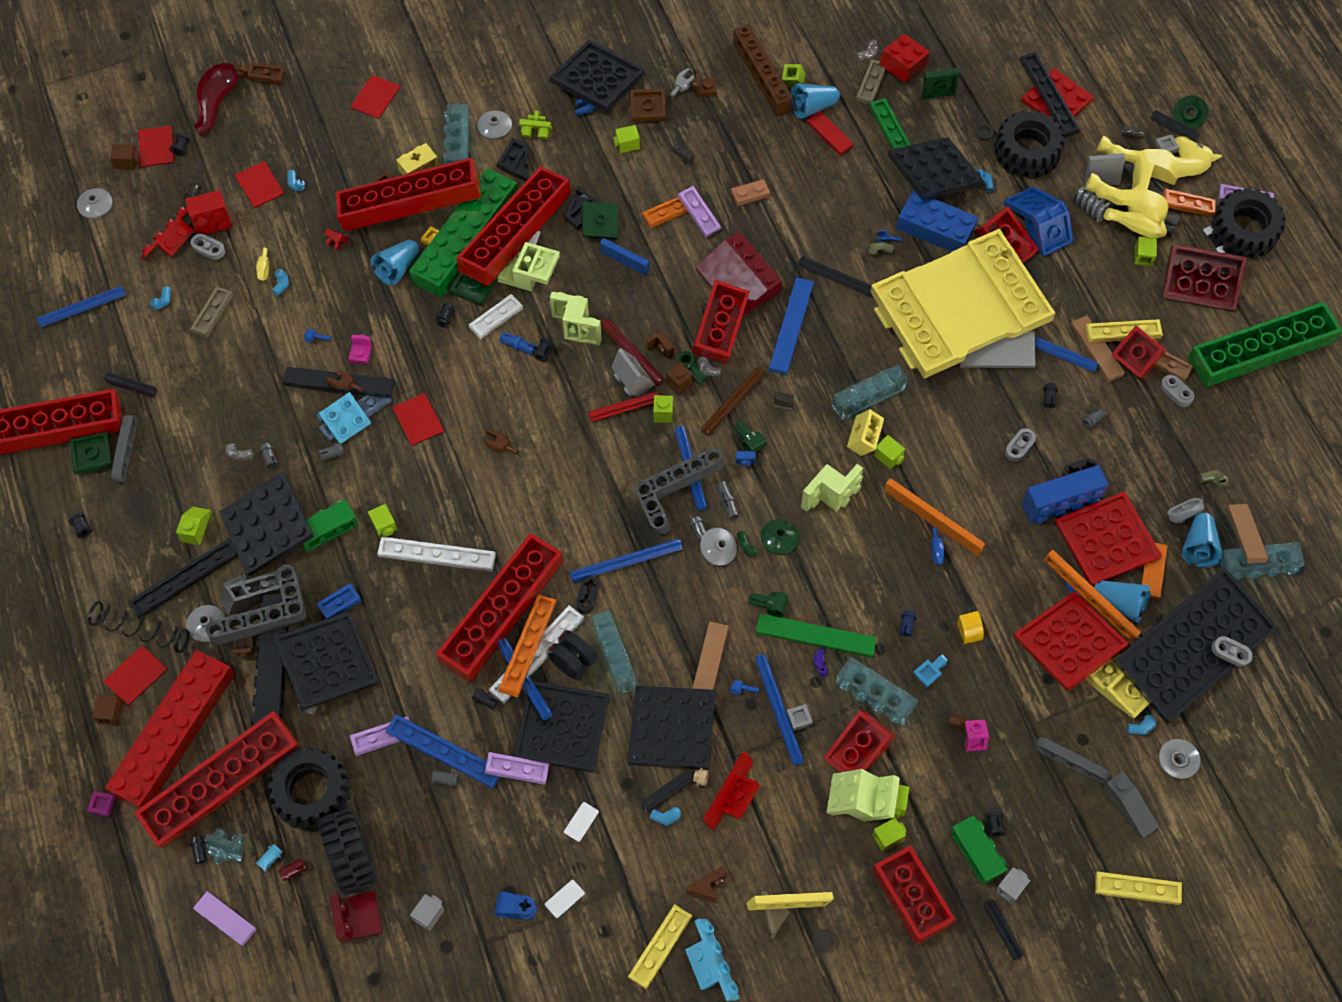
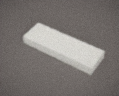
(495, 316)

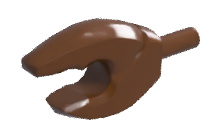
(345, 383)
(501, 442)

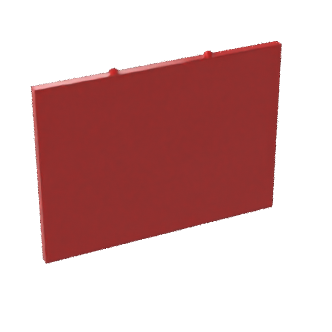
(375, 96)
(155, 146)
(259, 184)
(418, 419)
(135, 675)

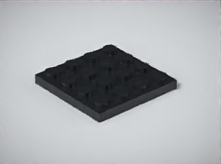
(597, 75)
(935, 168)
(266, 524)
(325, 660)
(672, 727)
(572, 732)

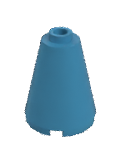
(813, 98)
(394, 261)
(1202, 542)
(1126, 597)

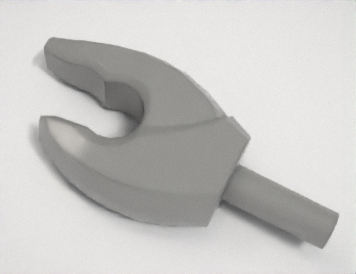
(682, 84)

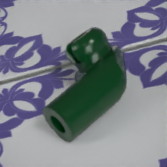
(744, 544)

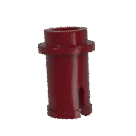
(292, 869)

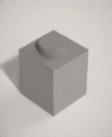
(1013, 885)
(427, 912)

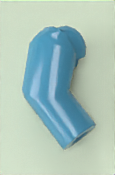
(988, 180)
(293, 183)
(282, 280)

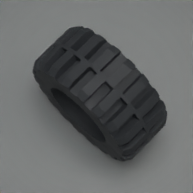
(1035, 127)
(1254, 204)
(291, 771)
(347, 851)

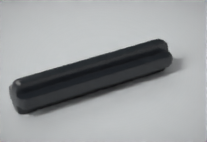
(1174, 125)
(130, 384)
(667, 790)
(1003, 929)

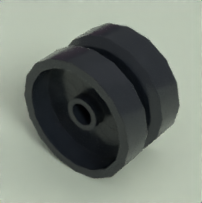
(571, 655)

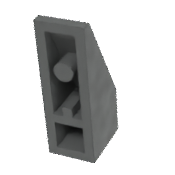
(249, 592)
(1130, 804)

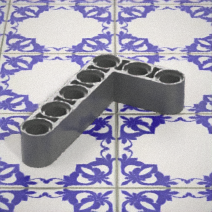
(674, 484)
(263, 614)

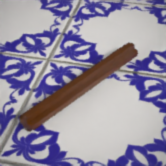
(732, 401)

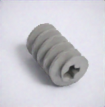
(1091, 203)

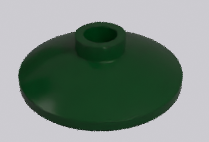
(1188, 104)
(779, 544)

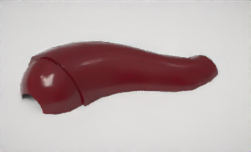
(211, 90)

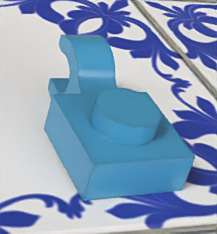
(929, 672)

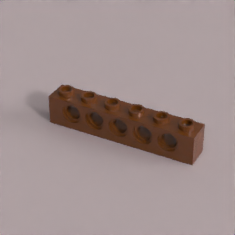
(762, 70)

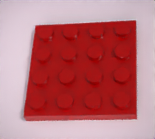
(1108, 539)
(1071, 641)

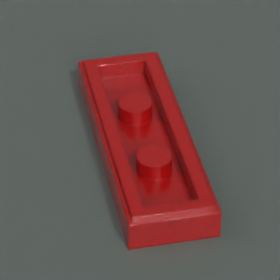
(830, 133)

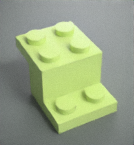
(530, 266)
(575, 317)
(832, 488)
(863, 795)

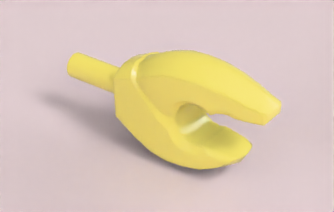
(262, 266)

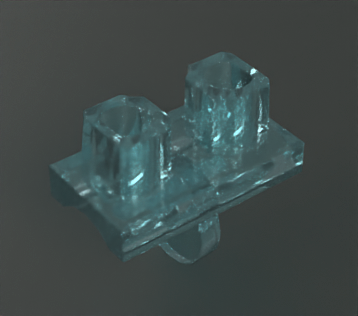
(222, 848)

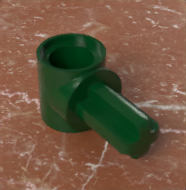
(692, 366)
(751, 440)
(774, 603)

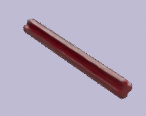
(625, 344)

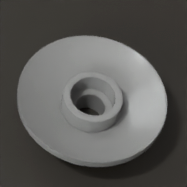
(492, 129)
(94, 203)
(713, 552)
(194, 624)
(1185, 753)

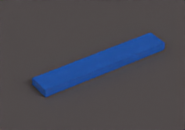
(791, 326)
(441, 750)

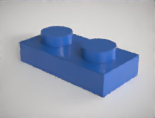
(339, 601)

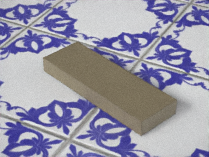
(870, 82)
(211, 312)

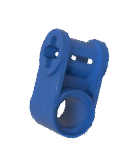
(511, 905)

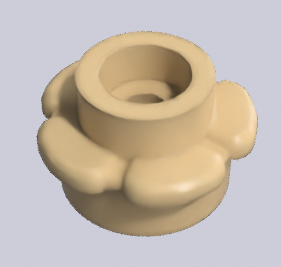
(701, 777)

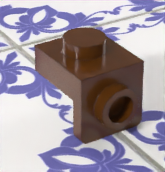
(243, 646)

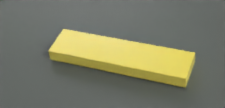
(1119, 330)
(1138, 888)
(789, 901)
(660, 946)

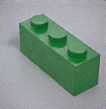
(330, 523)
(978, 850)

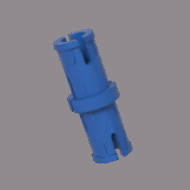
(517, 343)

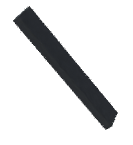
(1049, 94)
(316, 380)
(183, 578)

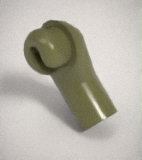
(882, 246)
(1214, 476)

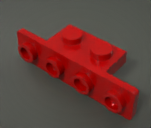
(172, 238)
(734, 795)

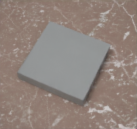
(1107, 167)

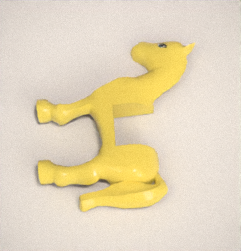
(1146, 207)

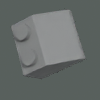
(631, 373)

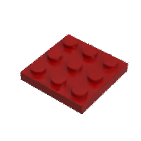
(1072, 94)

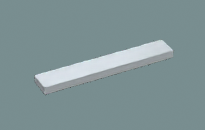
(436, 554)
(567, 620)

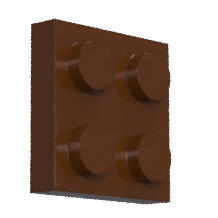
(648, 105)

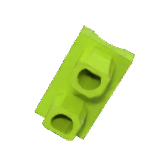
(536, 123)

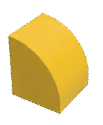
(970, 627)

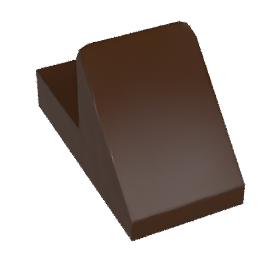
(702, 888)

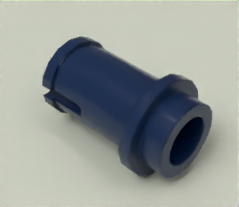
(907, 623)

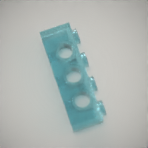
(456, 133)
(869, 391)
(1288, 552)
(614, 652)
(872, 681)

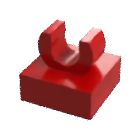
(335, 236)

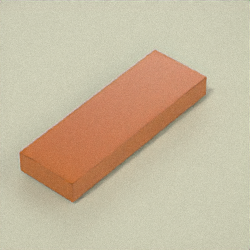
(1190, 203)
(664, 212)
(1154, 573)

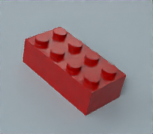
(720, 321)
(913, 895)

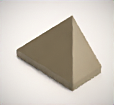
(774, 918)

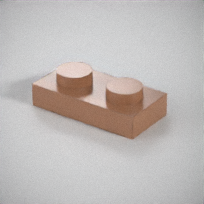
(750, 192)

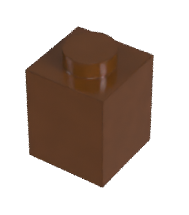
(124, 156)
(679, 379)
(107, 709)

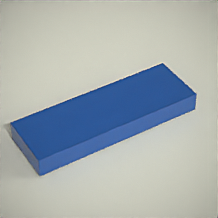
(624, 256)

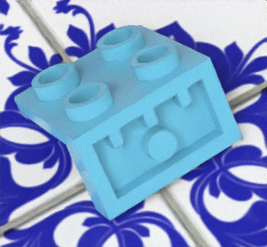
(344, 418)

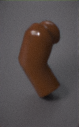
(957, 722)

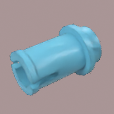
(269, 857)

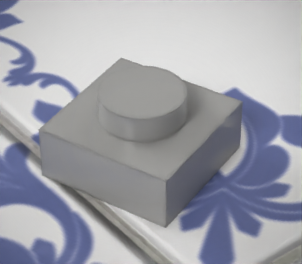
(1167, 143)
(799, 717)

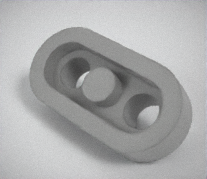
(209, 246)
(1176, 390)
(1019, 446)
(1185, 510)
(1230, 651)

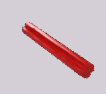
(622, 407)

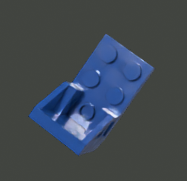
(1045, 219)

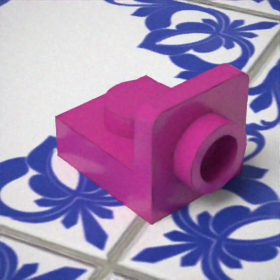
(360, 349)
(977, 735)

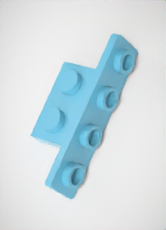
(709, 963)

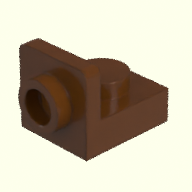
(704, 87)
(662, 343)

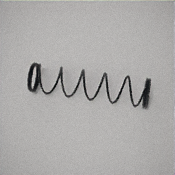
(176, 647)

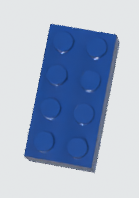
(936, 222)
(1064, 494)

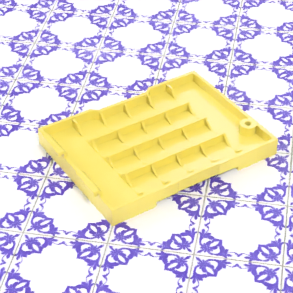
(960, 303)

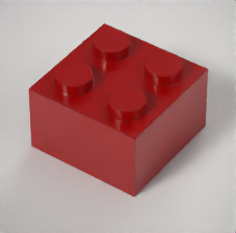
(904, 58)
(209, 213)
(1139, 352)

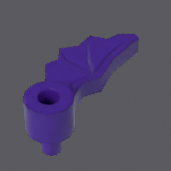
(819, 661)

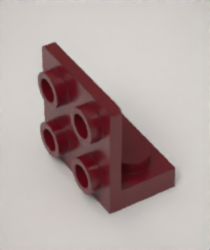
(355, 916)

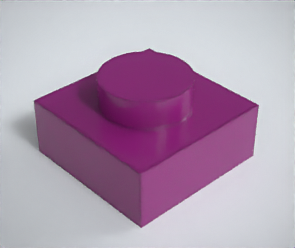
(101, 804)

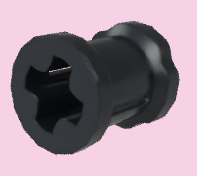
(179, 144)
(543, 350)
(80, 525)
(995, 824)

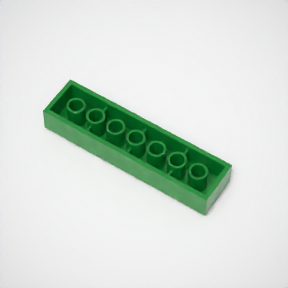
(438, 264)
(1264, 344)

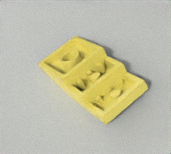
(1118, 689)

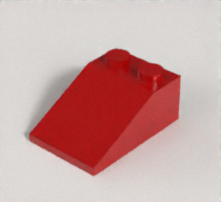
(1013, 232)
(860, 744)

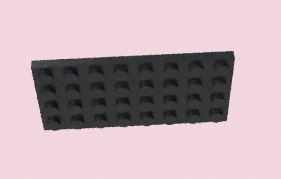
(1176, 657)

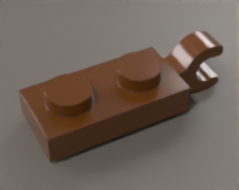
(262, 72)

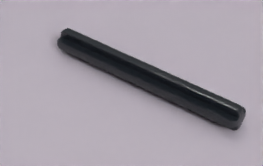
(835, 275)

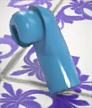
(164, 300)
(1144, 727)
(666, 818)

